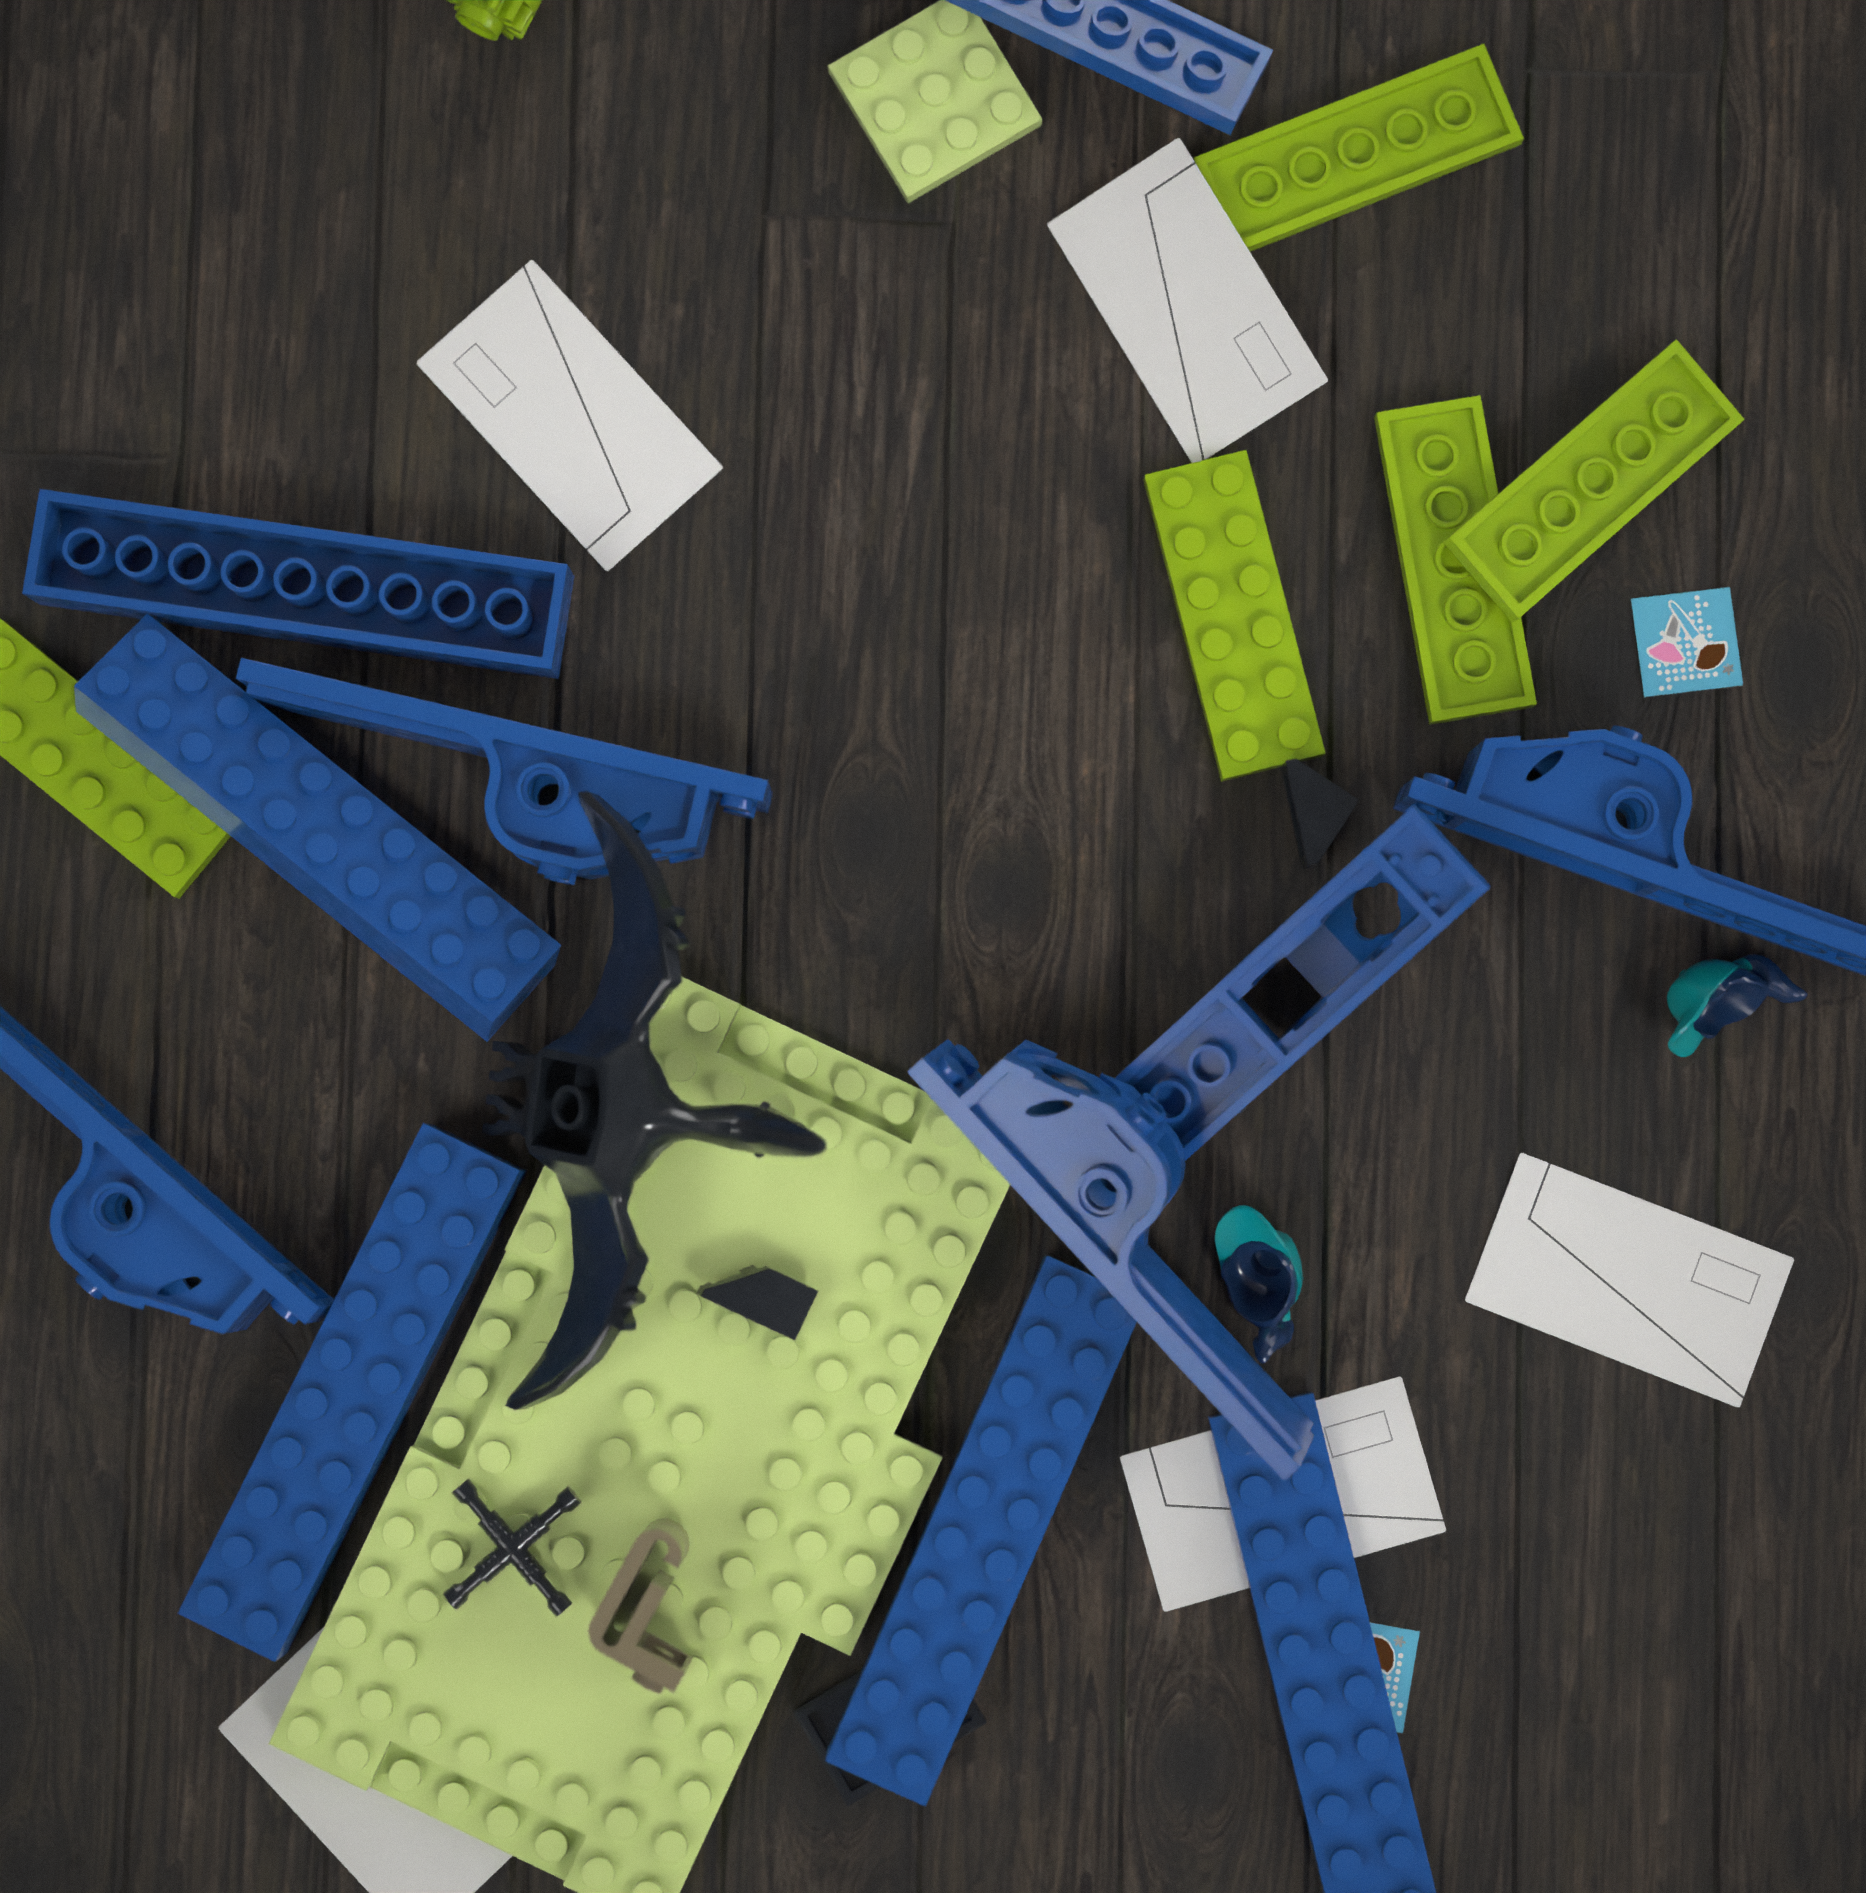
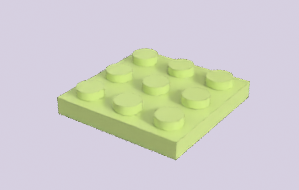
(934, 96)

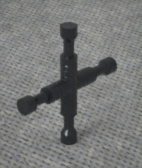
(512, 1548)

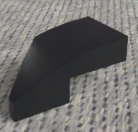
(764, 1298)

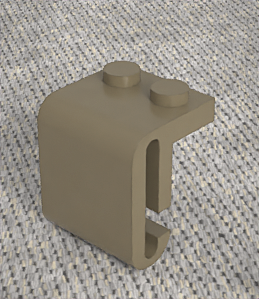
(653, 1660)

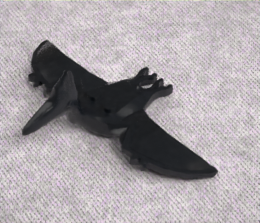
(606, 1112)

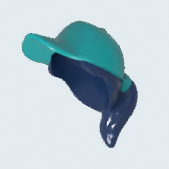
(1723, 993)
(1260, 1275)

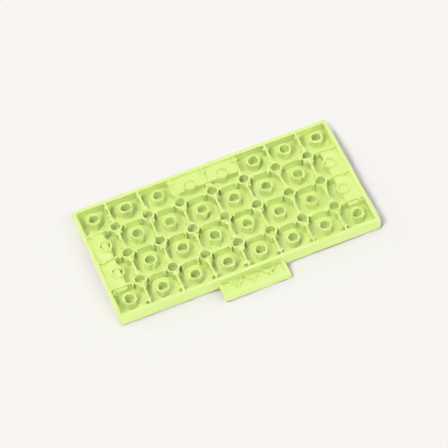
(745, 1438)

